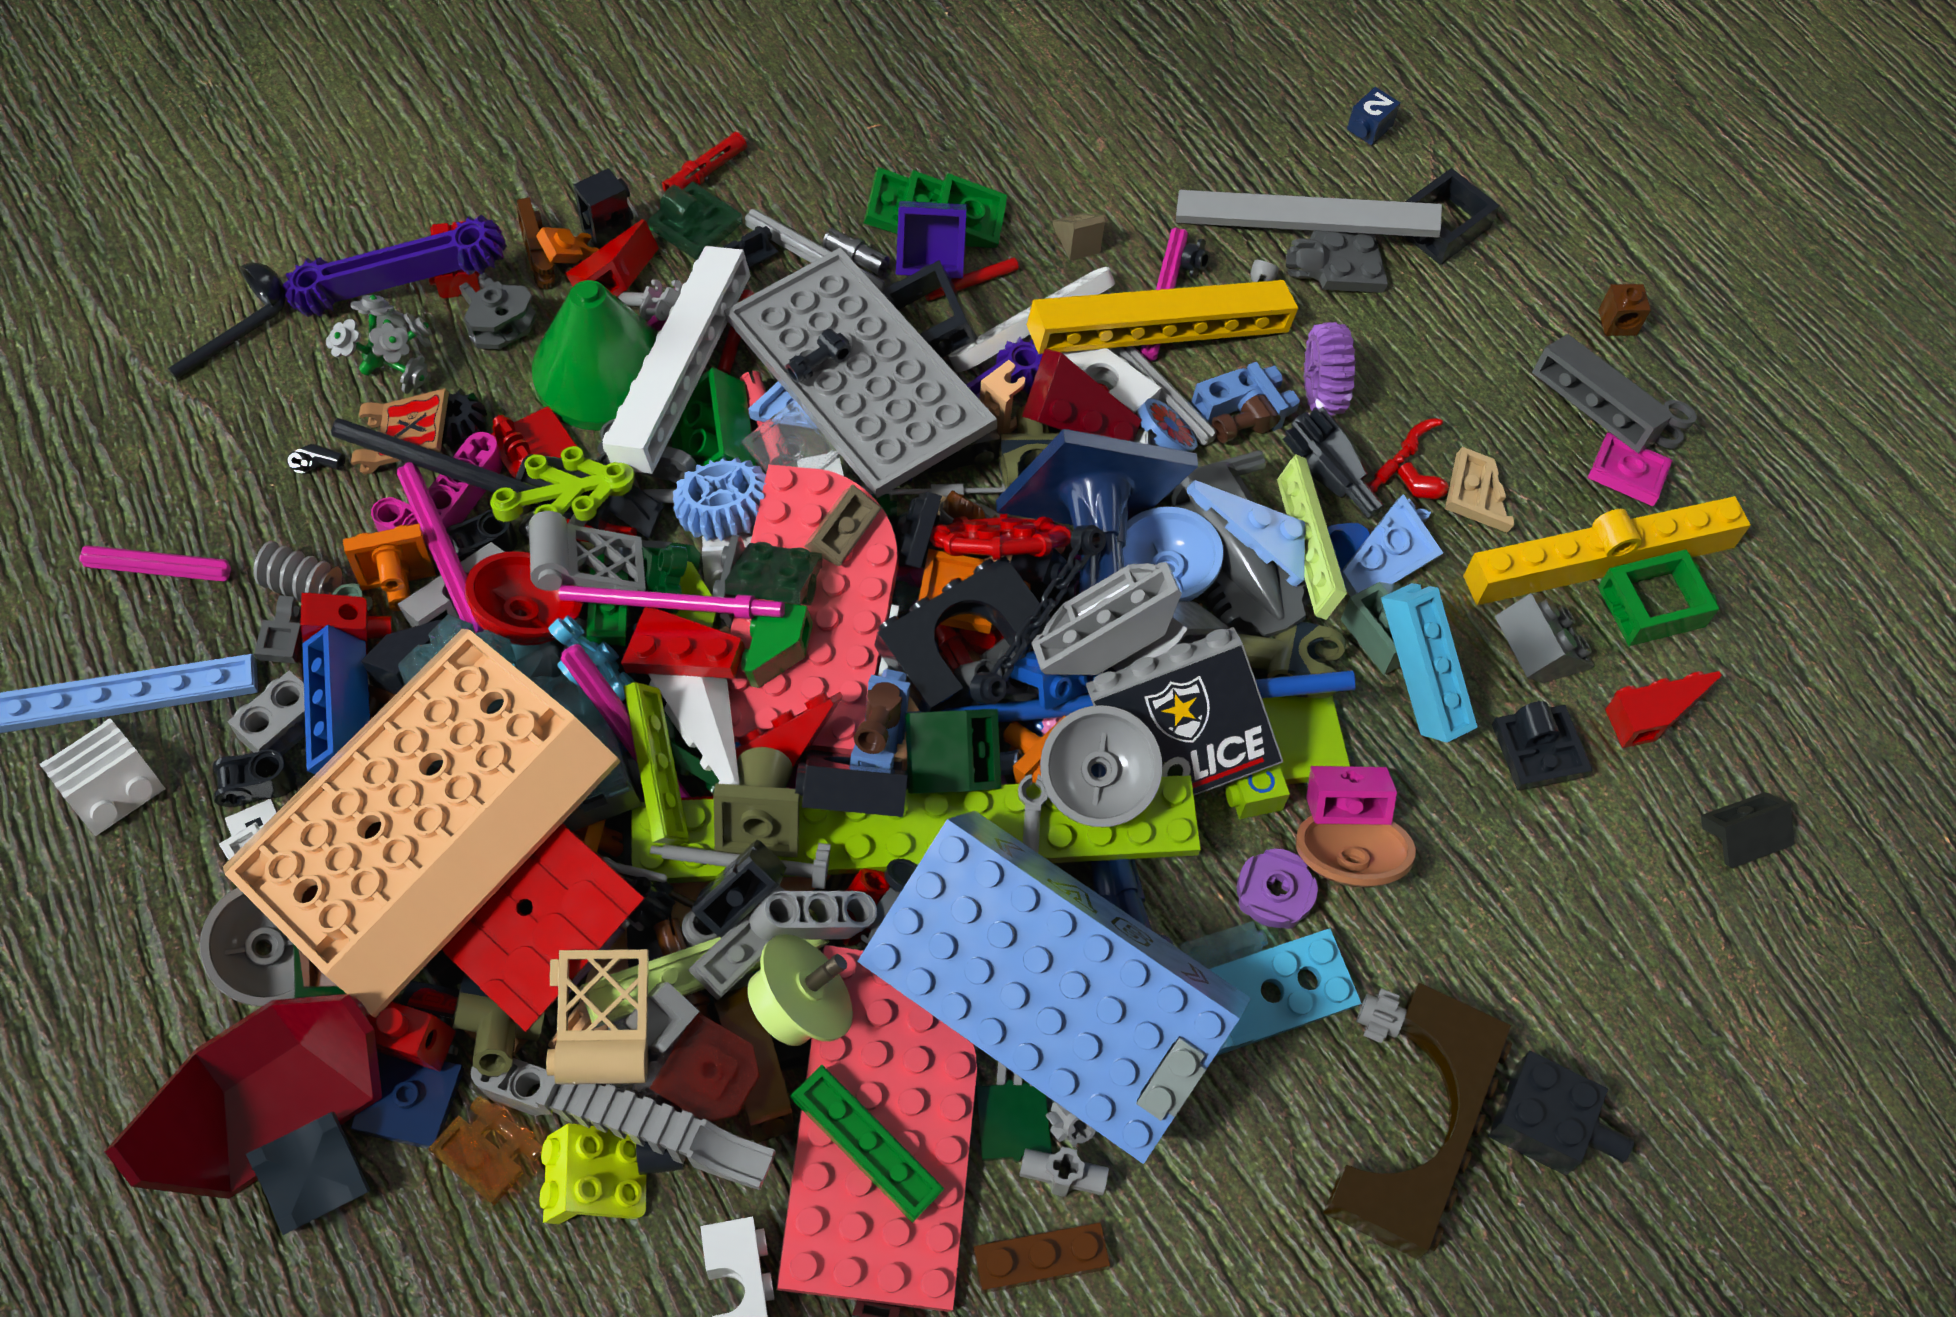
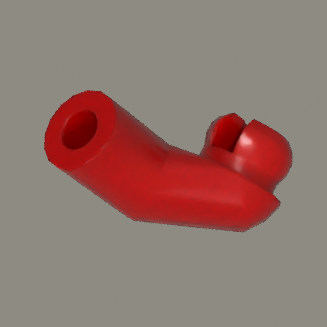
(1420, 485)

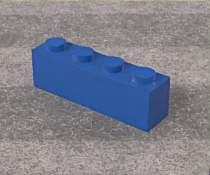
(333, 693)

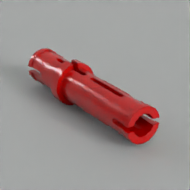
(730, 146)

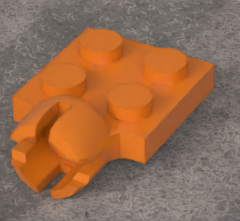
(941, 570)

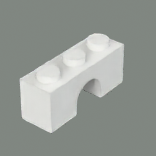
(1116, 373)
(735, 1252)

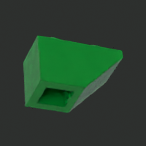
(776, 644)

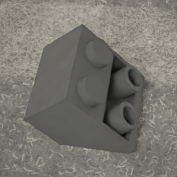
(1544, 639)

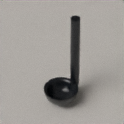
(268, 289)

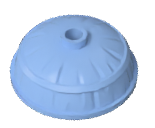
(1181, 540)

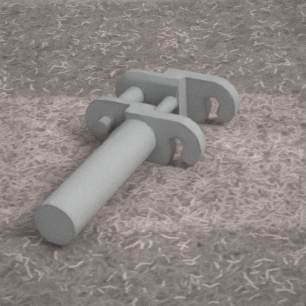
(651, 302)

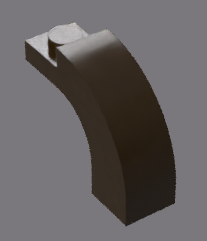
(768, 1103)

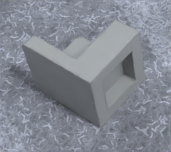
(667, 1016)

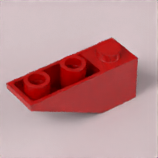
(619, 260)
(1650, 711)
(792, 732)

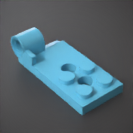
(1296, 1005)

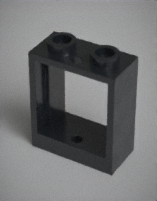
(1469, 199)
(954, 331)

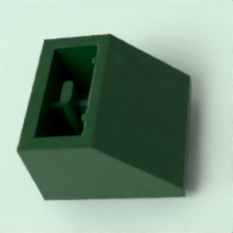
(953, 751)

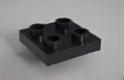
(1541, 746)

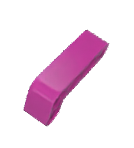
(457, 496)

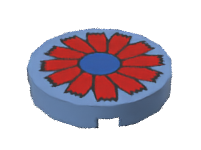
(1168, 426)

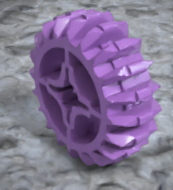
(1329, 367)

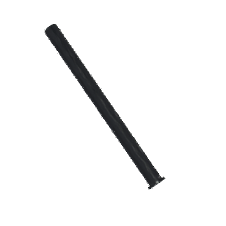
(444, 464)

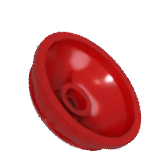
(510, 604)

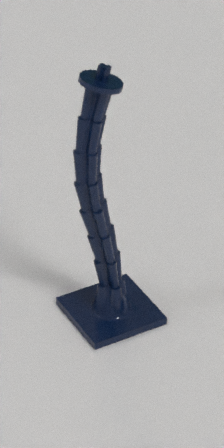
(1104, 485)

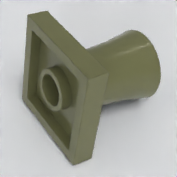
(758, 806)

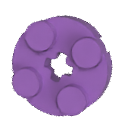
(1270, 909)

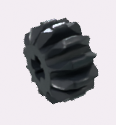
(463, 418)

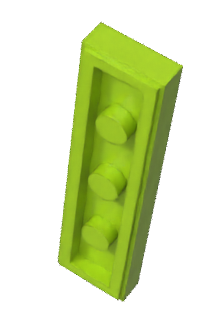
(656, 764)

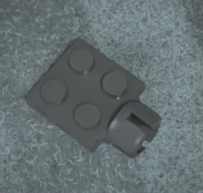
(1338, 261)

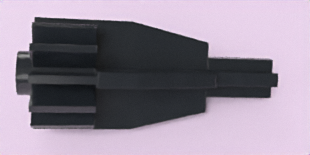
(1332, 458)

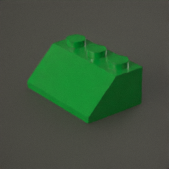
(715, 420)

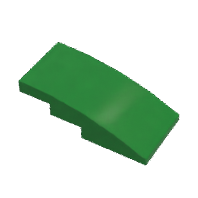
(983, 205)

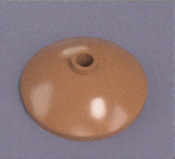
(1356, 852)

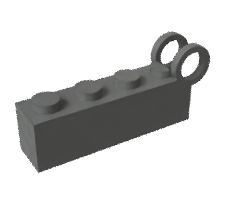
(1610, 396)

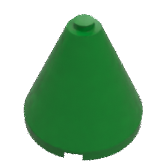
(590, 356)

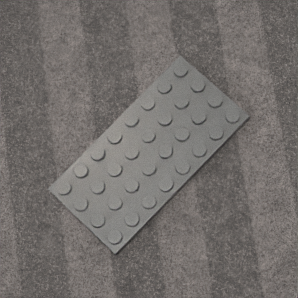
(891, 401)

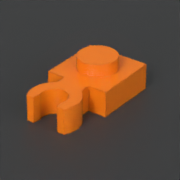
(563, 247)

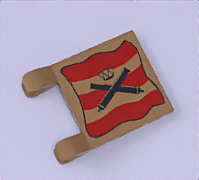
(411, 419)

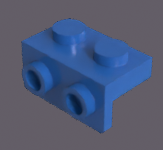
(1052, 688)

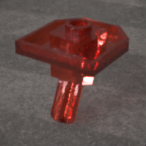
(708, 1071)

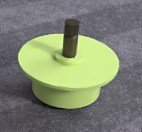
(800, 992)

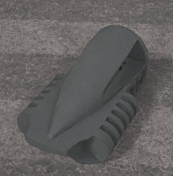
(1247, 590)

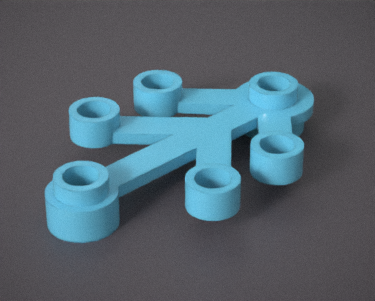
(602, 655)

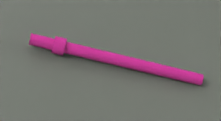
(742, 606)

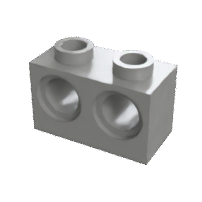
(269, 709)

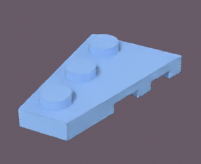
(1392, 550)

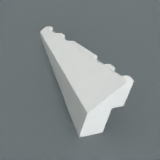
(703, 718)

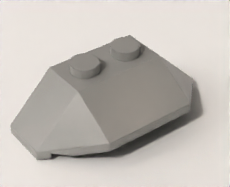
(1109, 621)

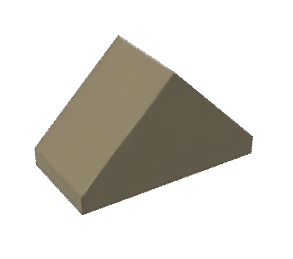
(1080, 234)

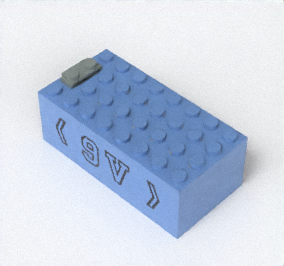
(1054, 982)

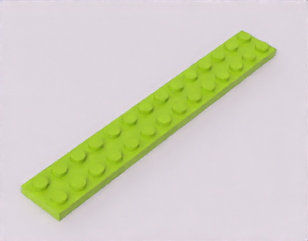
(873, 840)

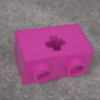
(1351, 795)

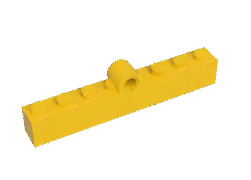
(1607, 544)

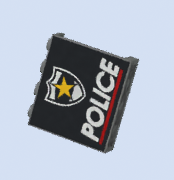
(1199, 709)

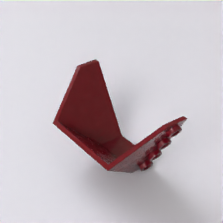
(249, 1089)

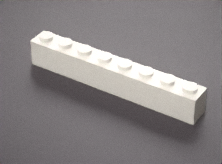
(676, 360)

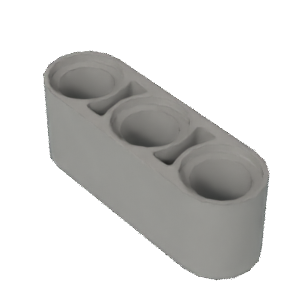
(828, 906)

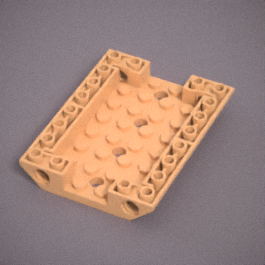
(442, 836)

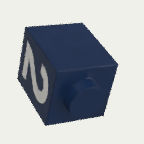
(1373, 115)

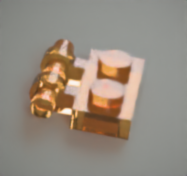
(476, 1159)

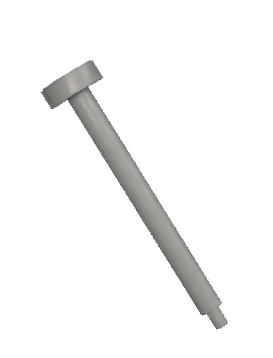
(816, 871)

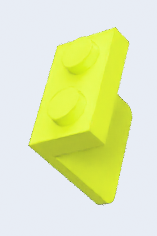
(590, 1175)

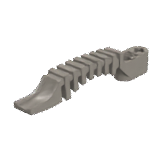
(626, 1114)

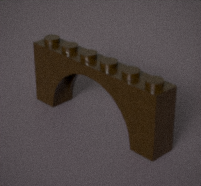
(1408, 1205)

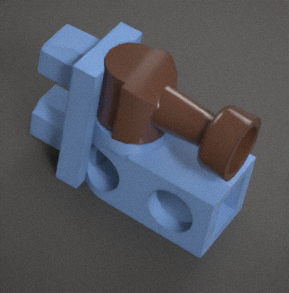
(1252, 393)
(884, 721)

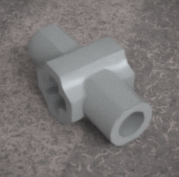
(1082, 1175)

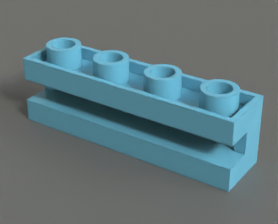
(1429, 662)

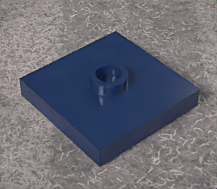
(412, 1102)

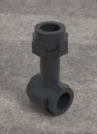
(830, 345)

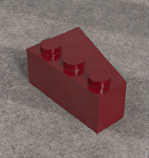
(1074, 401)

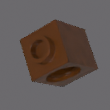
(1624, 309)

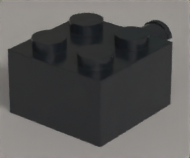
(1555, 1116)

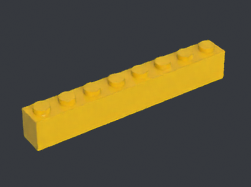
(1161, 316)

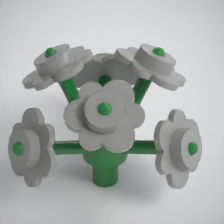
(385, 342)

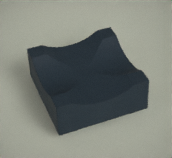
(308, 1172)

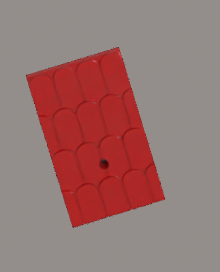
(575, 907)

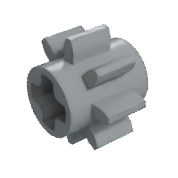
(1381, 1015)
(1068, 1126)

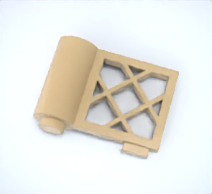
(593, 1054)

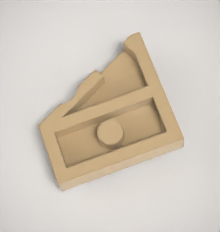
(1477, 490)

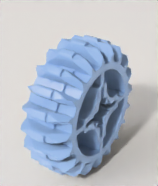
(719, 498)

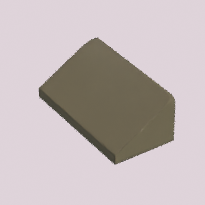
(843, 525)

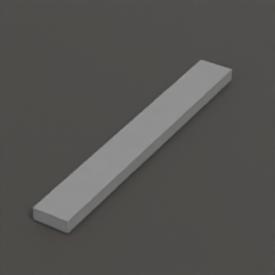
(1309, 213)

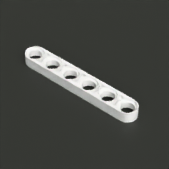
(1010, 330)

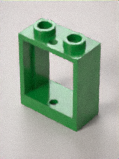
(1630, 612)

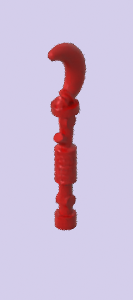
(1409, 447)

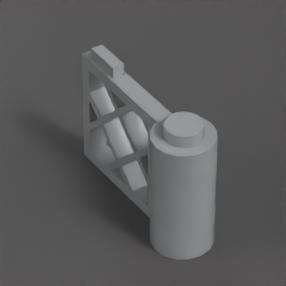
(558, 555)

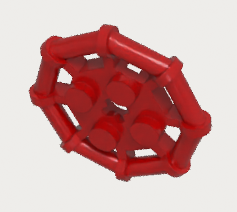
(1000, 536)

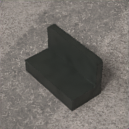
(1751, 828)

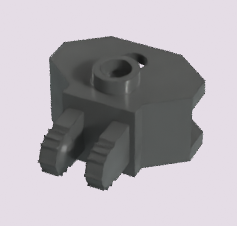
(495, 311)

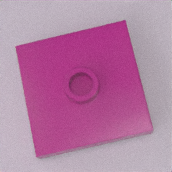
(1629, 472)

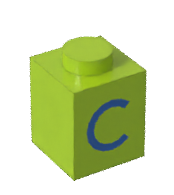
(1258, 793)

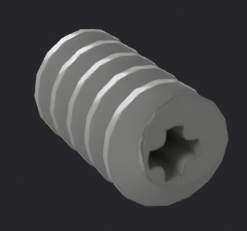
(293, 572)

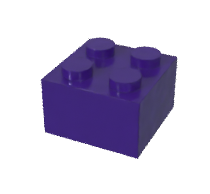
(930, 234)

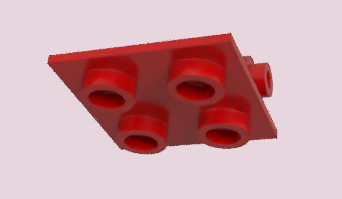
(534, 434)

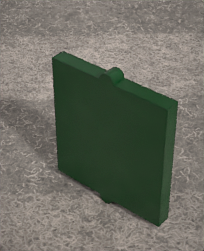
(1012, 1120)

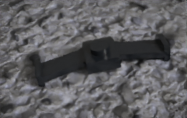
(633, 508)

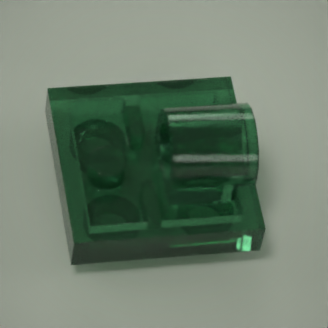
(693, 219)
(775, 574)

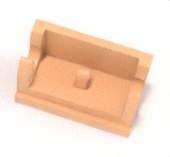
(998, 394)

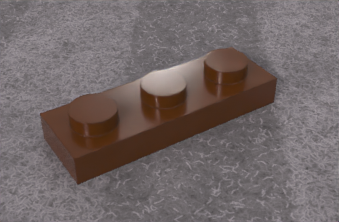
(1041, 1257)

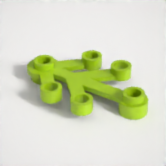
(605, 480)

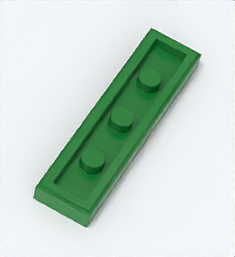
(867, 1143)

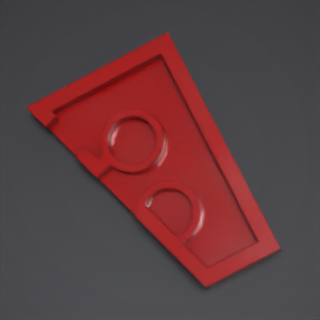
(681, 648)

